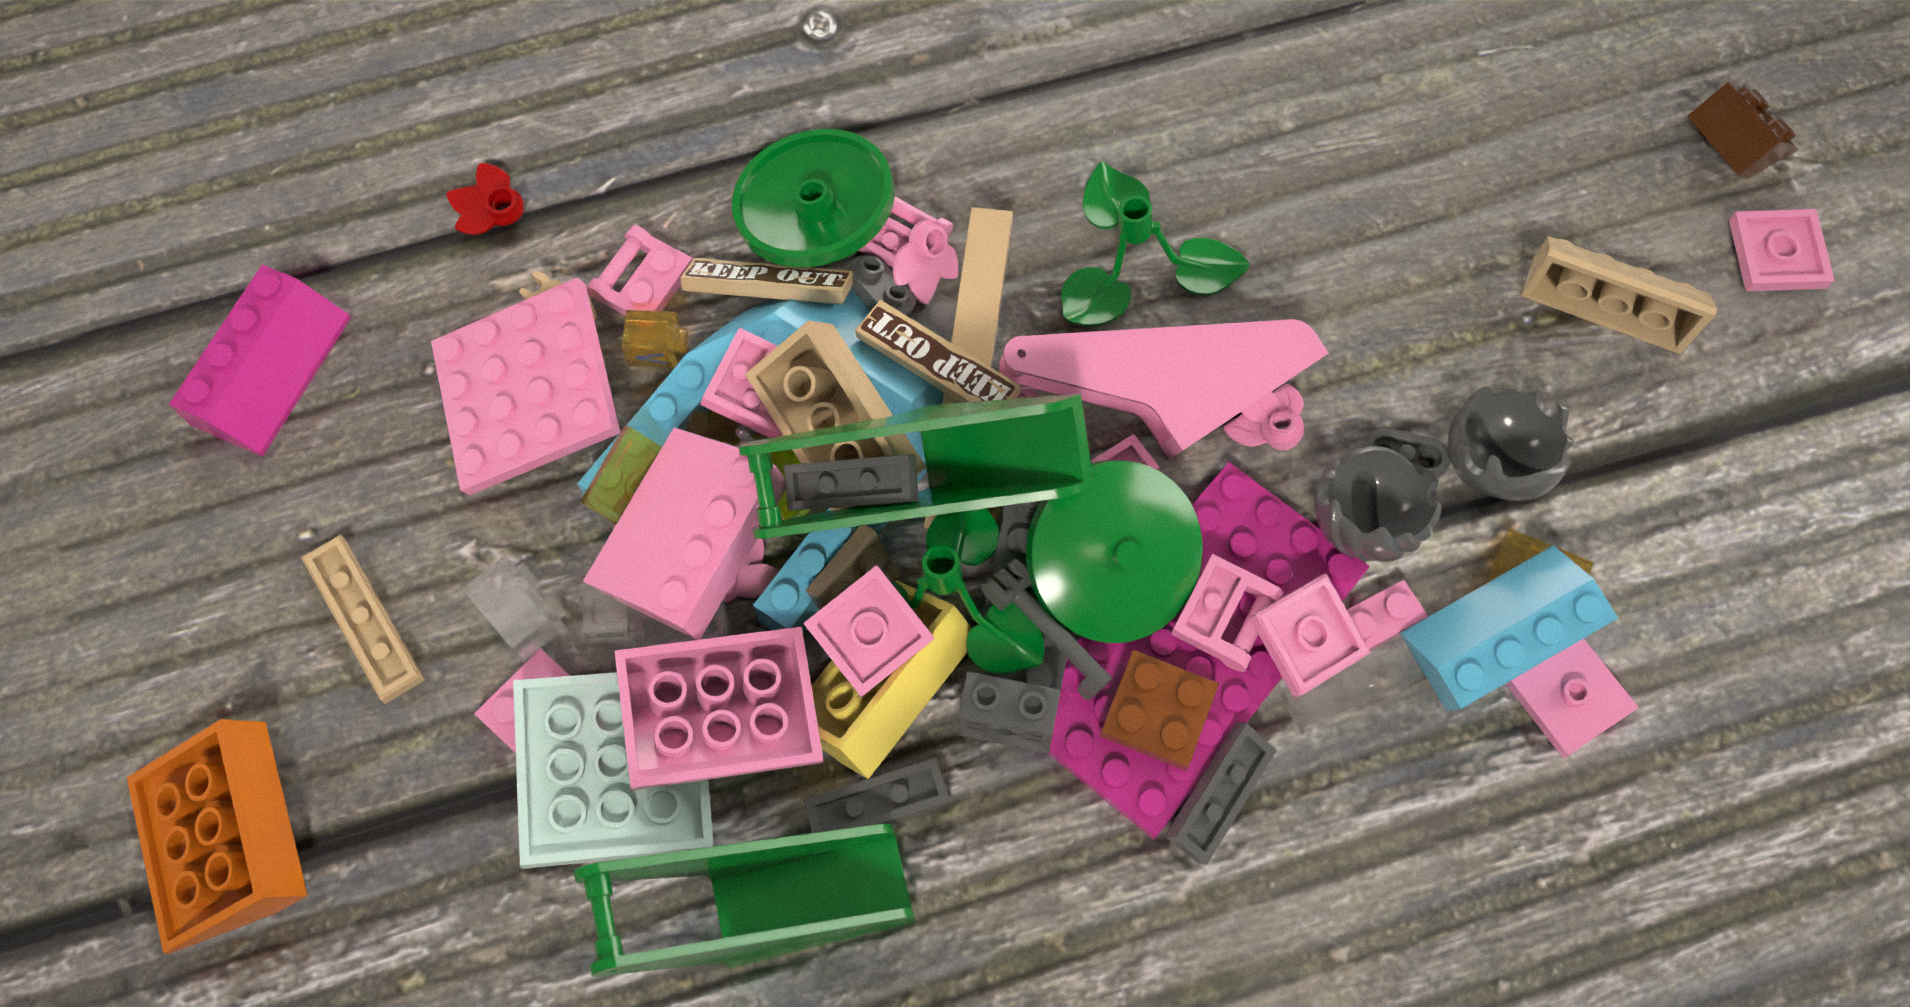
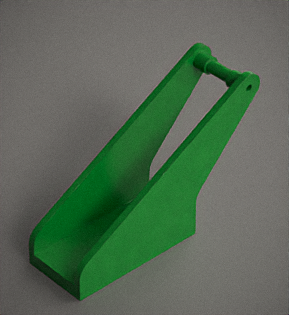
(973, 459)
(767, 896)

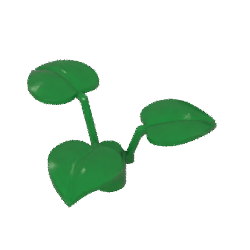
(1117, 198)
(1001, 640)

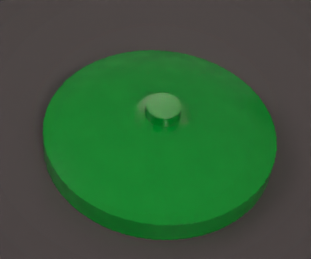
(813, 198)
(1116, 554)

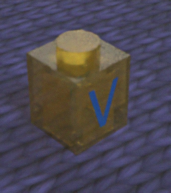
(653, 339)

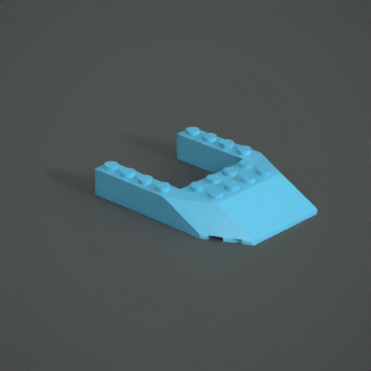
(785, 599)

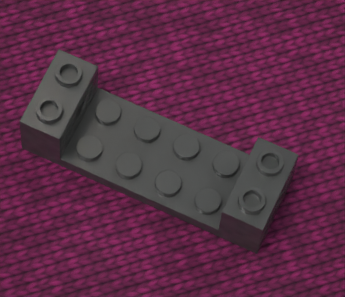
(1021, 705)

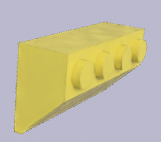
(867, 727)

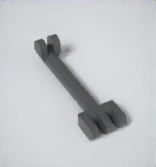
(1012, 586)

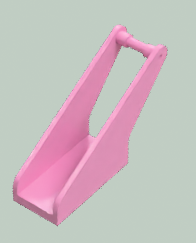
(1169, 377)

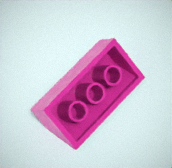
(260, 361)

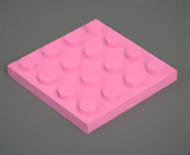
(524, 387)

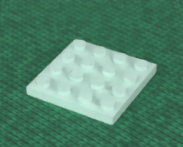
(577, 781)

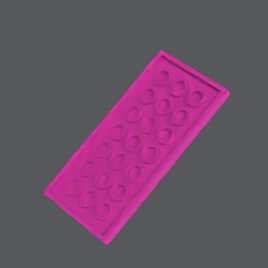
(1257, 534)

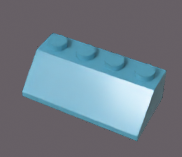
(1507, 627)

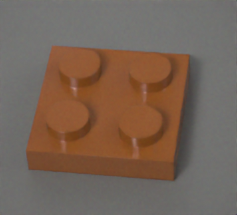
(1159, 710)

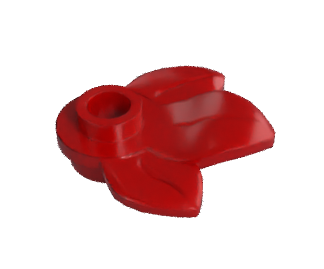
(481, 202)

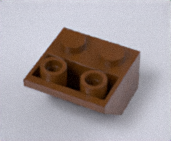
(1742, 130)

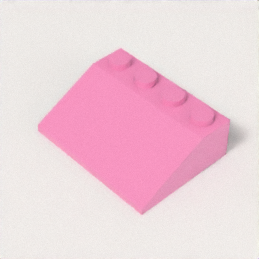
(683, 533)
(717, 708)

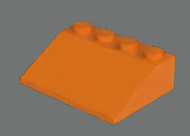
(215, 834)

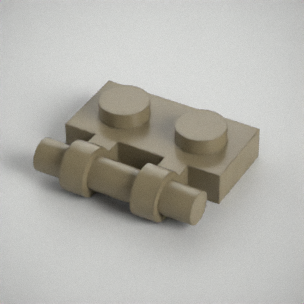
(852, 561)

